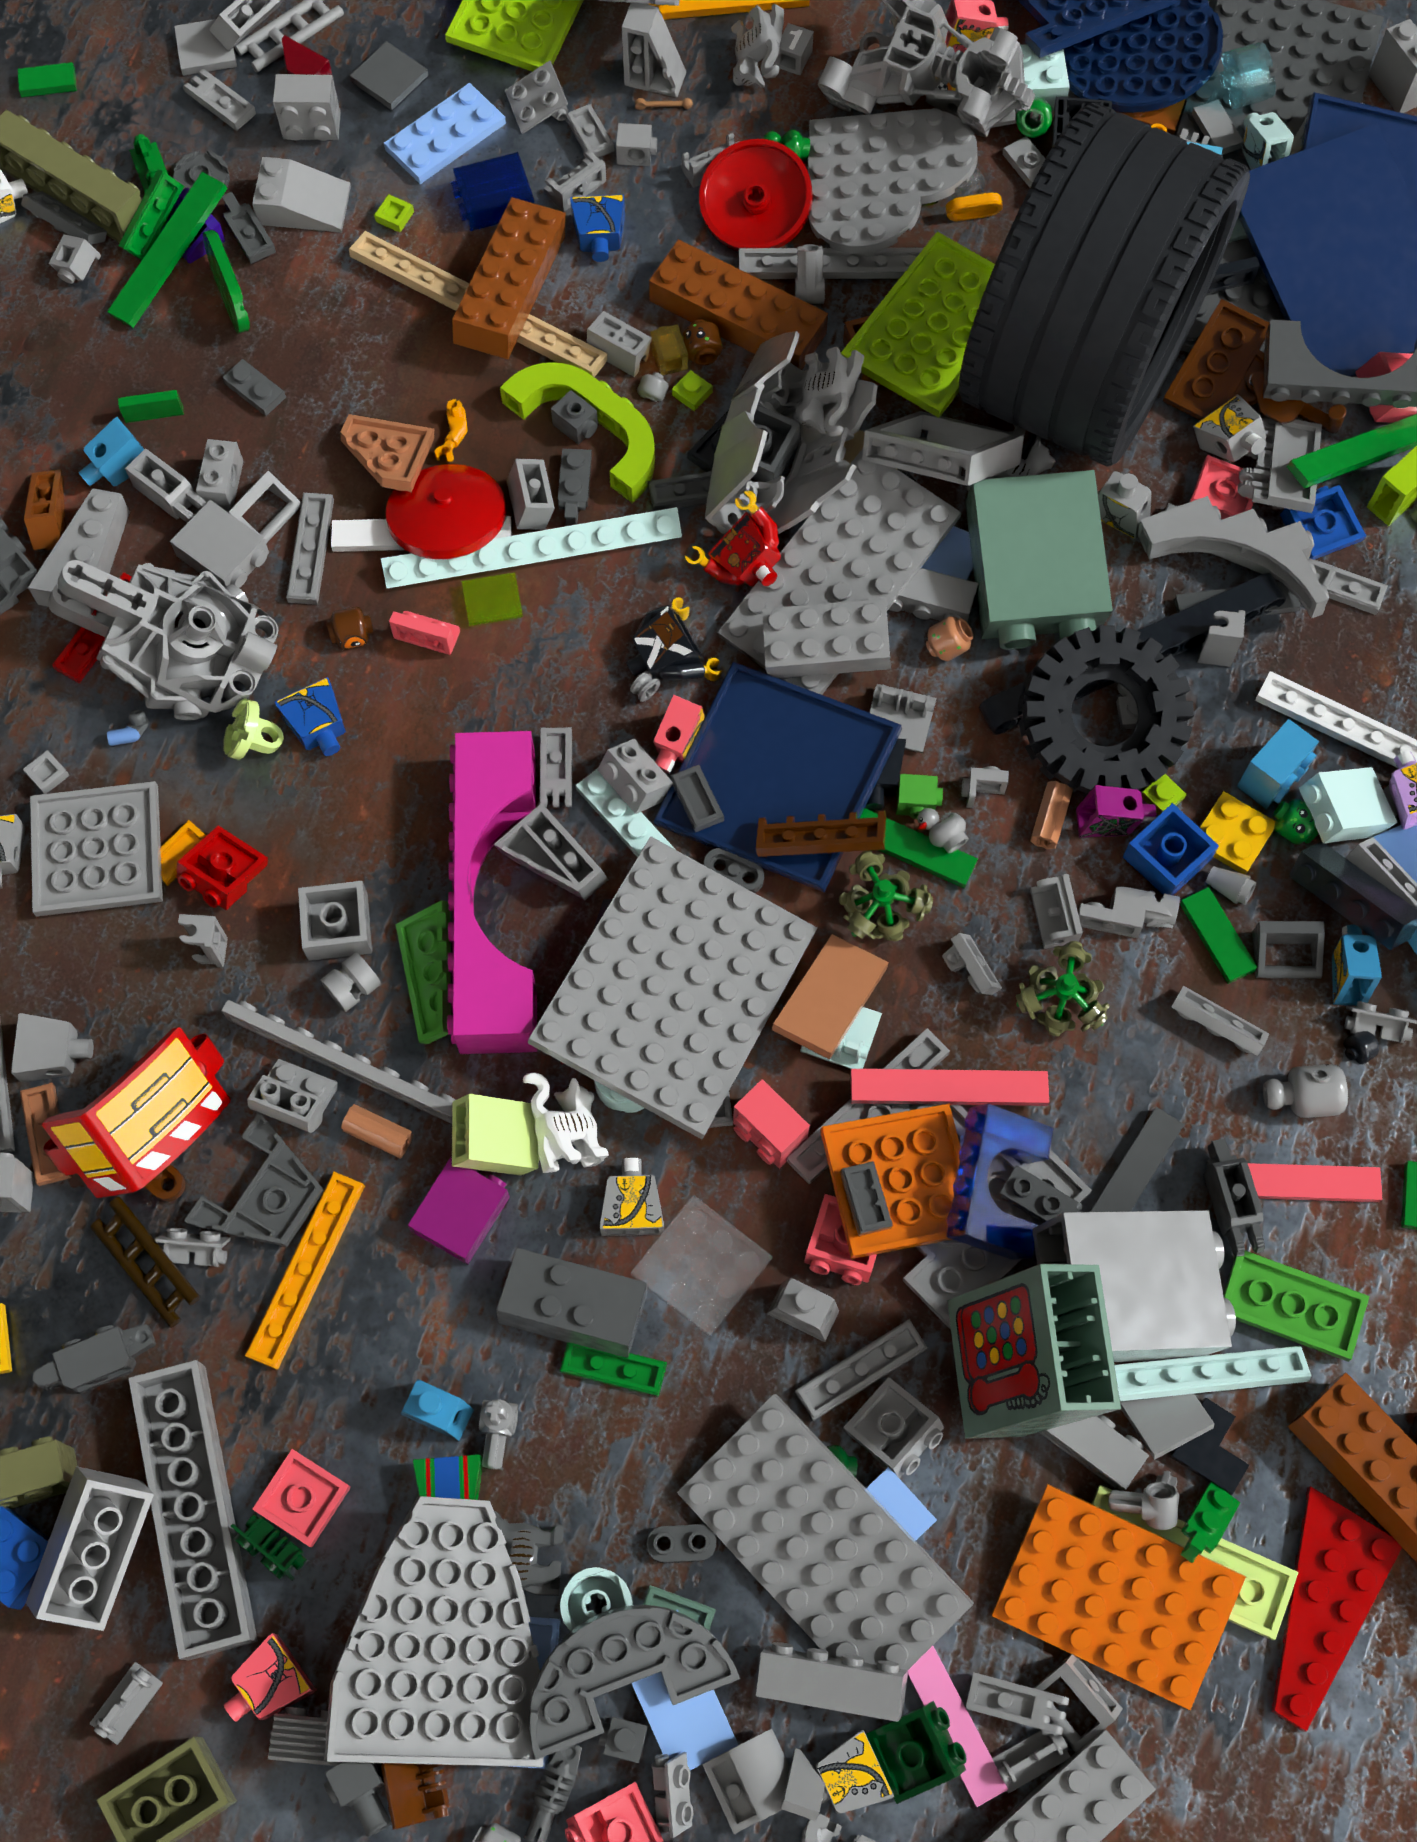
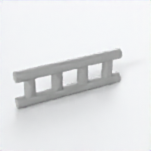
(272, 29)

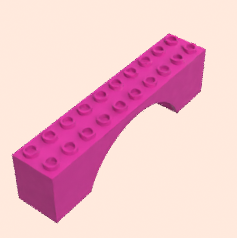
(492, 792)

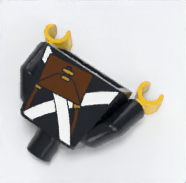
(669, 648)

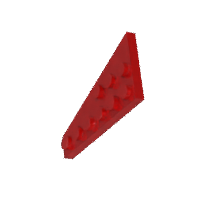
(1337, 1581)

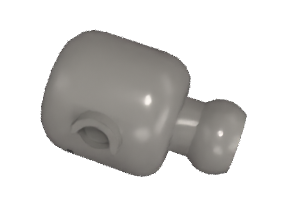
(1309, 1091)

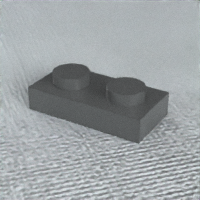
(254, 387)

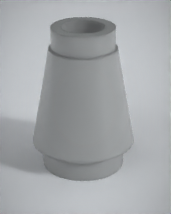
(1231, 884)

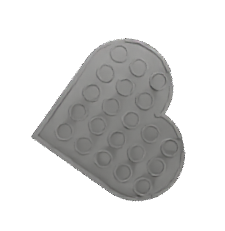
(879, 170)

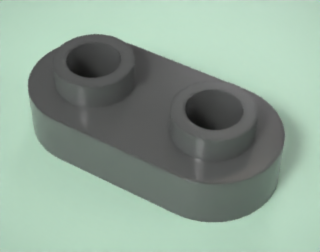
(736, 868)
(681, 1543)

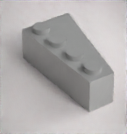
(90, 538)

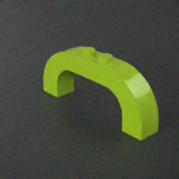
(554, 380)

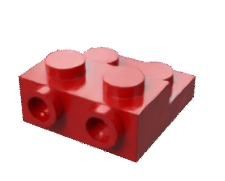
(220, 868)

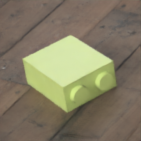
(494, 1135)

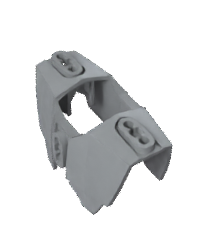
(819, 457)

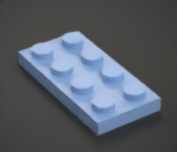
(444, 133)

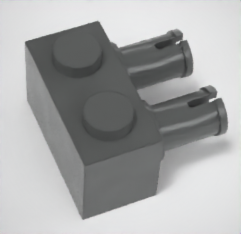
(358, 1787)

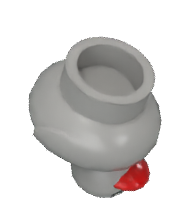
(946, 833)

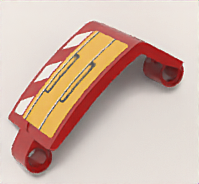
(141, 1118)

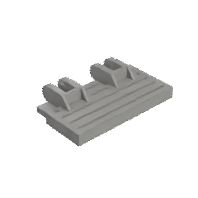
(1271, 480)

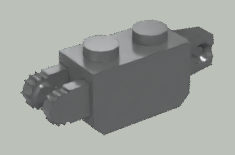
(1234, 1198)
(95, 1360)

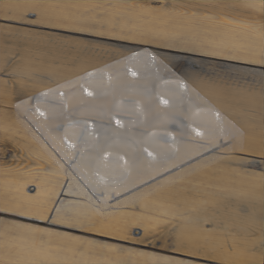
(701, 1265)

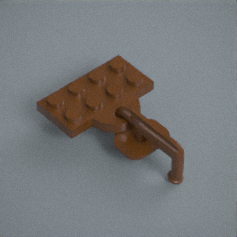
(1223, 365)

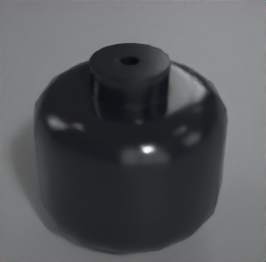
(1361, 1046)

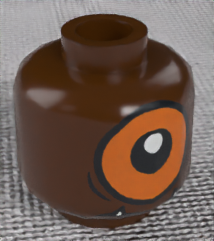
(349, 627)

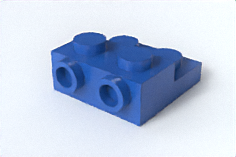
(1330, 523)

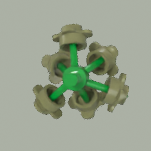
(885, 891)
(1076, 989)

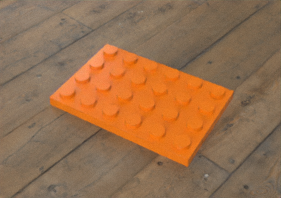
(1118, 1596)

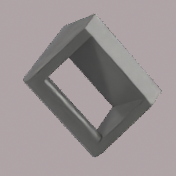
(1289, 933)

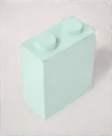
(1347, 804)

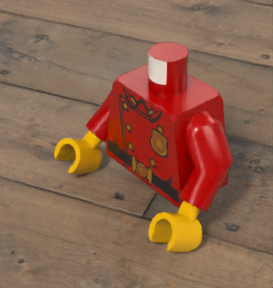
(745, 550)

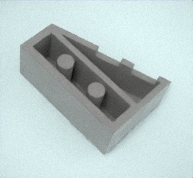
(650, 53)
(552, 852)

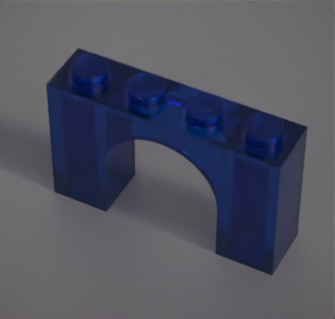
(974, 1214)

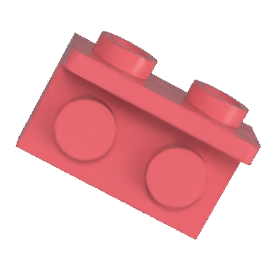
(424, 631)

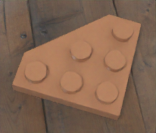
(388, 449)

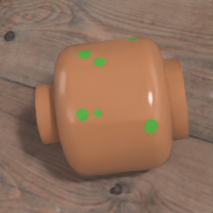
(949, 638)

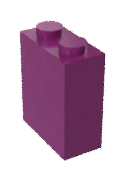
(459, 1211)

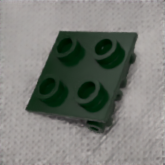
(252, 1542)

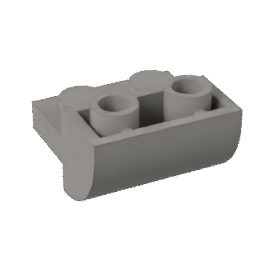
(293, 1095)
(749, 1780)

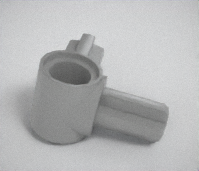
(497, 1421)
(1156, 1503)

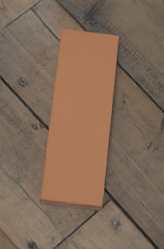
(37, 1106)

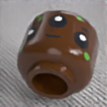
(702, 342)

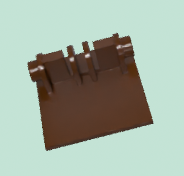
(413, 1793)

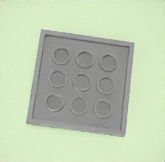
(95, 849)

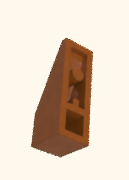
(45, 509)

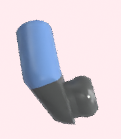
(132, 732)

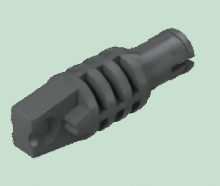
(553, 1791)

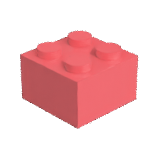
(769, 1124)

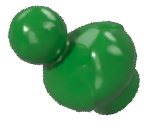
(792, 140)

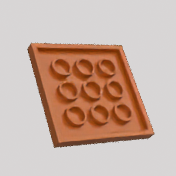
(916, 1169)

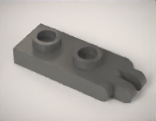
(1037, 1196)

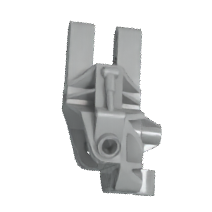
(149, 650)

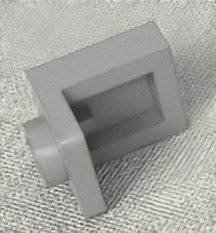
(984, 780)

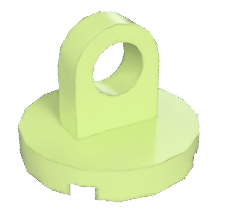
(247, 729)

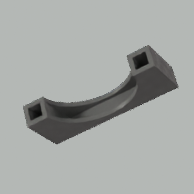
(1297, 375)

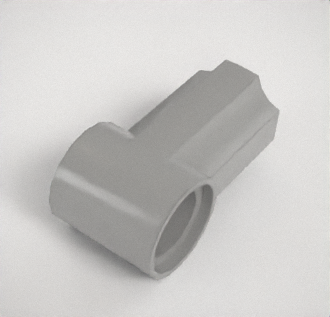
(809, 280)

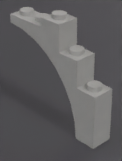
(1243, 536)

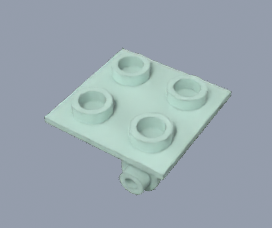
(856, 1043)

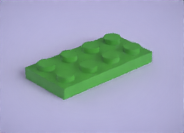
(1296, 1305)

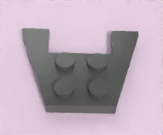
(274, 1200)

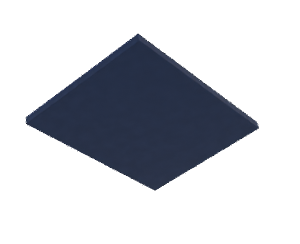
(1339, 247)

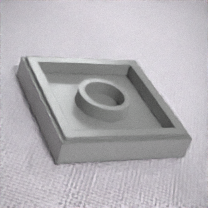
(201, 49)
(1167, 1421)

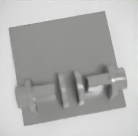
(537, 98)
(908, 709)

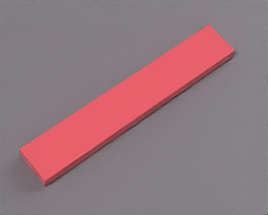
(949, 1087)

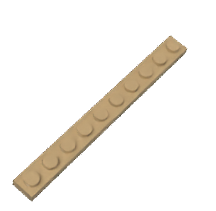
(450, 290)

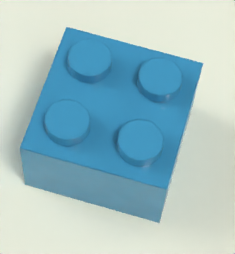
(1279, 765)

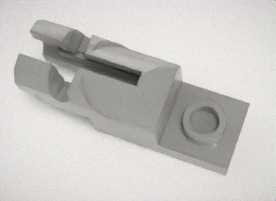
(1129, 911)

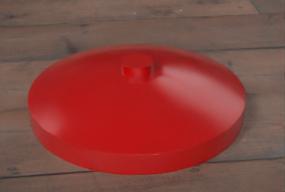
(756, 195)
(447, 512)

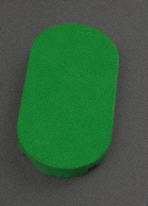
(226, 281)

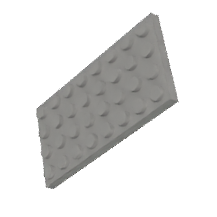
(854, 548)
(823, 1542)

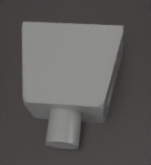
(46, 1048)
(804, 1308)

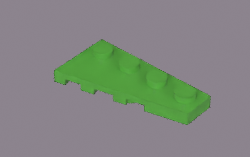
(425, 961)

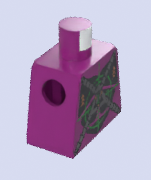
(1112, 812)

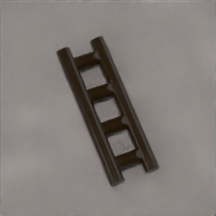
(162, 1265)

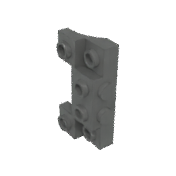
(15, 569)

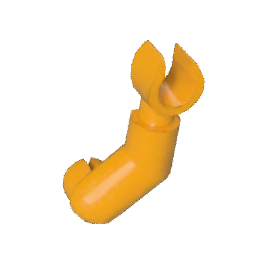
(458, 429)

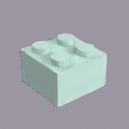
(1046, 75)

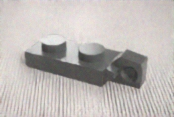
(247, 229)
(574, 483)

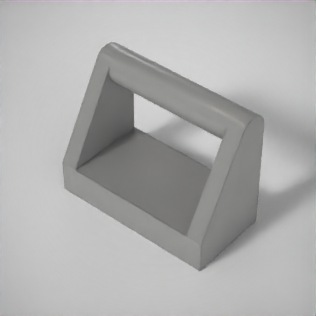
(269, 482)
(1091, 1694)

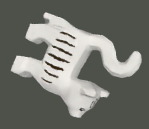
(561, 1130)

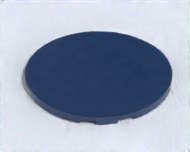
(1149, 59)

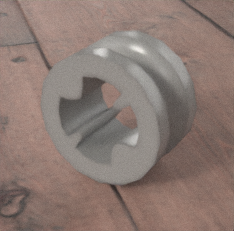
(645, 686)

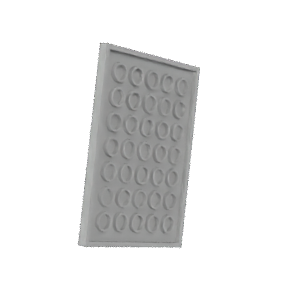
(673, 987)

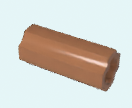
(1051, 815)
(377, 1131)

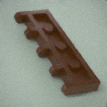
(821, 835)

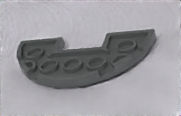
(612, 1653)

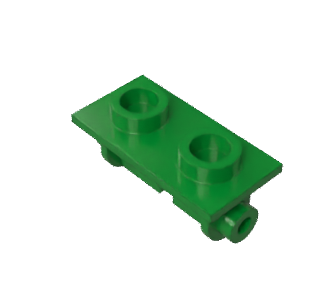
(146, 159)

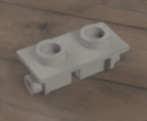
(1393, 1023)
(206, 1246)
(126, 1703)
(1030, 1758)
(674, 1809)

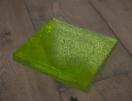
(492, 599)

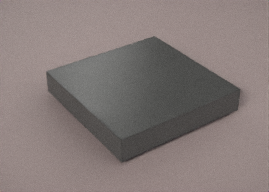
(389, 75)

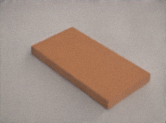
(830, 996)

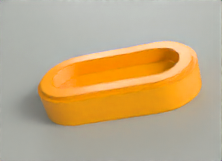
(974, 206)

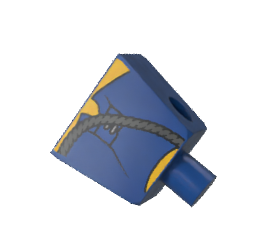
(598, 224)
(313, 716)

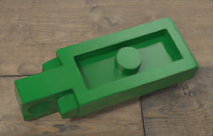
(1208, 1521)

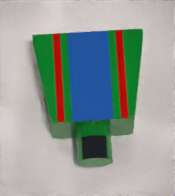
(449, 1476)

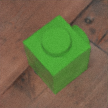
(917, 793)

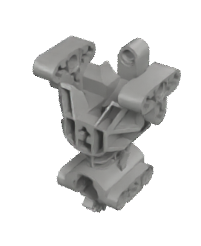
(919, 61)

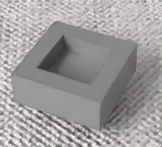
(46, 772)

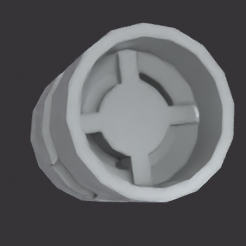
(350, 982)

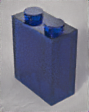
(487, 189)

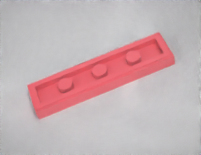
(1317, 1182)

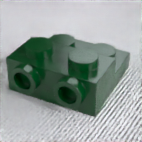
(917, 1751)

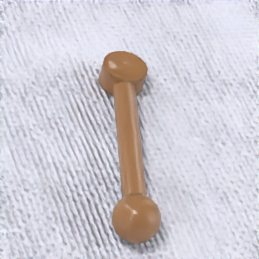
(641, 104)

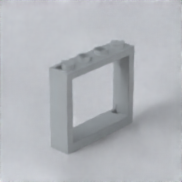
(946, 449)

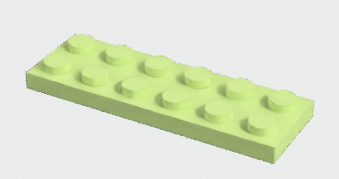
(1266, 1585)

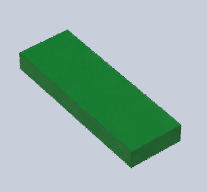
(151, 214)
(1218, 935)
(630, 1373)

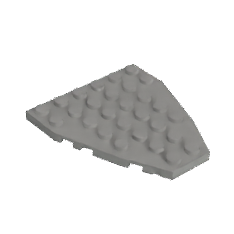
(438, 1649)

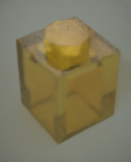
(669, 350)

